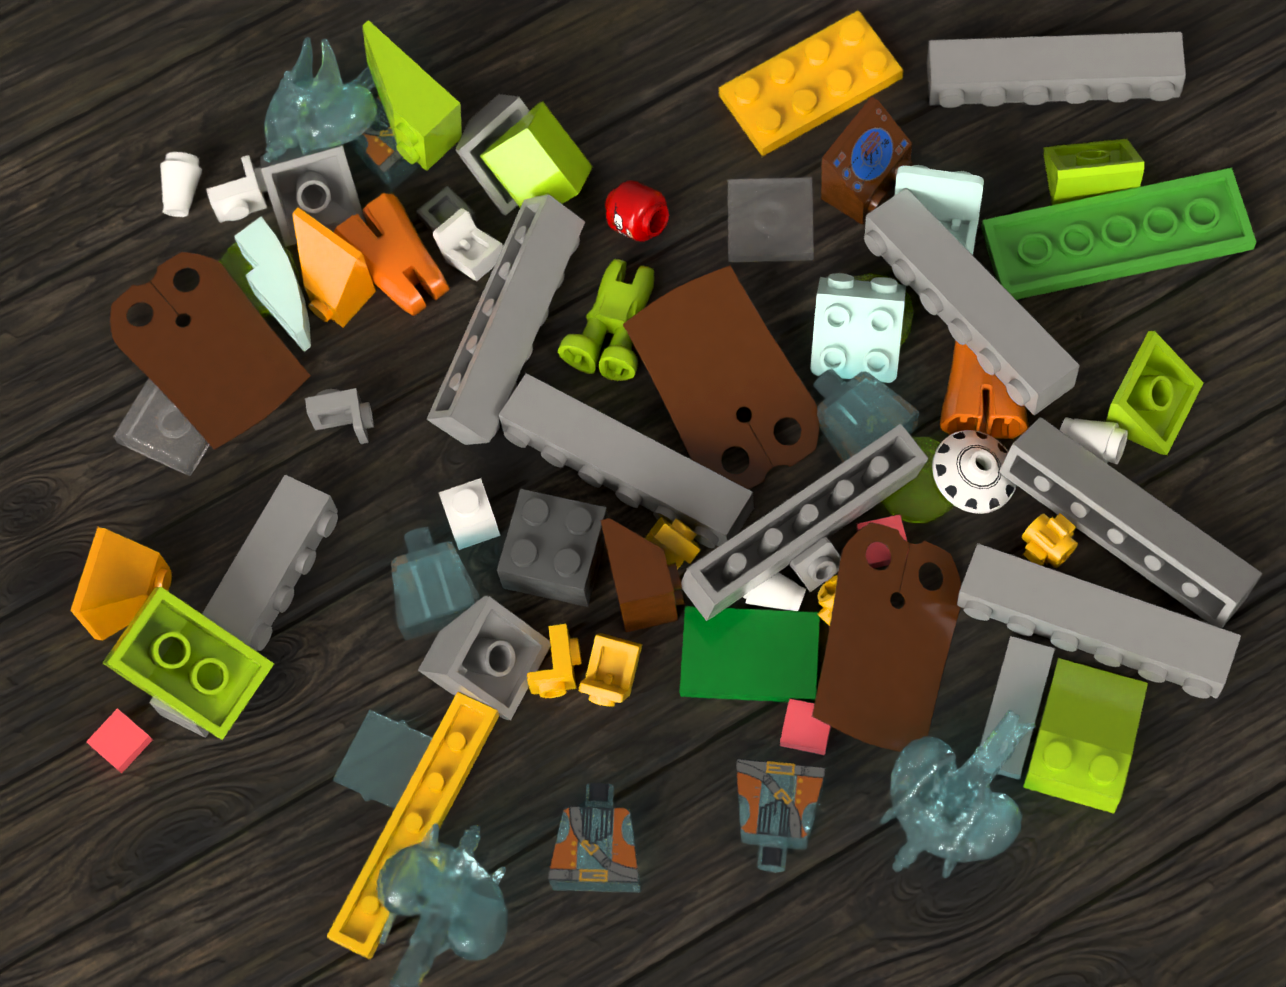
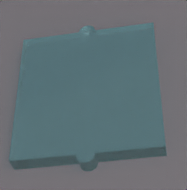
(382, 759)

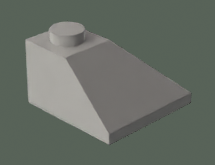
(480, 134)
(313, 182)
(486, 656)

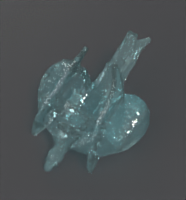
(317, 109)
(953, 808)
(456, 902)

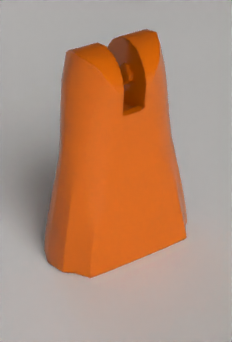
(394, 253)
(979, 400)

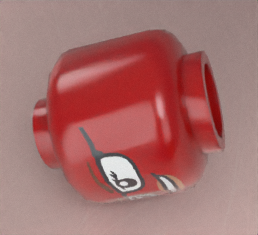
(636, 211)

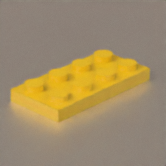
(810, 83)

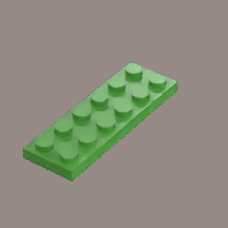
(1118, 234)

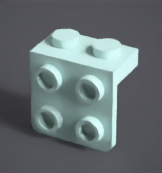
(949, 196)
(858, 326)

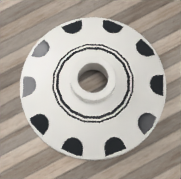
(963, 481)

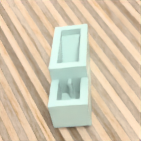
(275, 280)

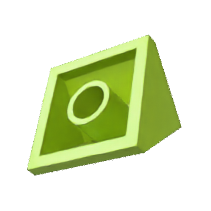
(538, 159)
(1091, 169)
(1155, 396)

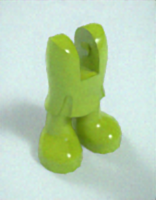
(612, 308)

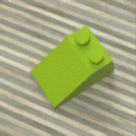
(417, 107)
(188, 662)
(1086, 736)

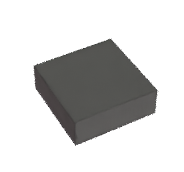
(441, 208)

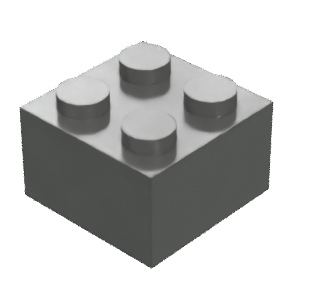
(553, 548)

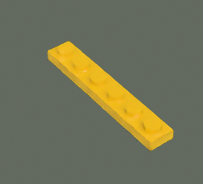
(420, 806)

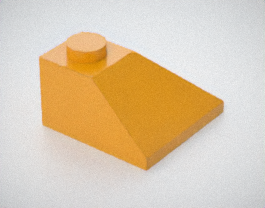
(331, 271)
(117, 583)

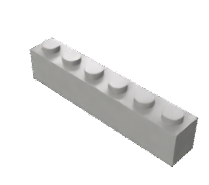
(1056, 69)
(970, 302)
(506, 320)
(625, 462)
(802, 521)
(1130, 523)
(267, 570)
(1098, 622)

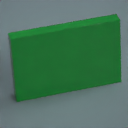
(750, 655)

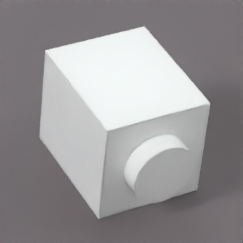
(469, 514)

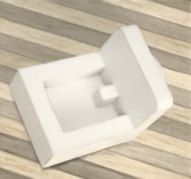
(239, 197)
(466, 245)

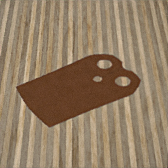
(711, 359)
(220, 368)
(884, 660)

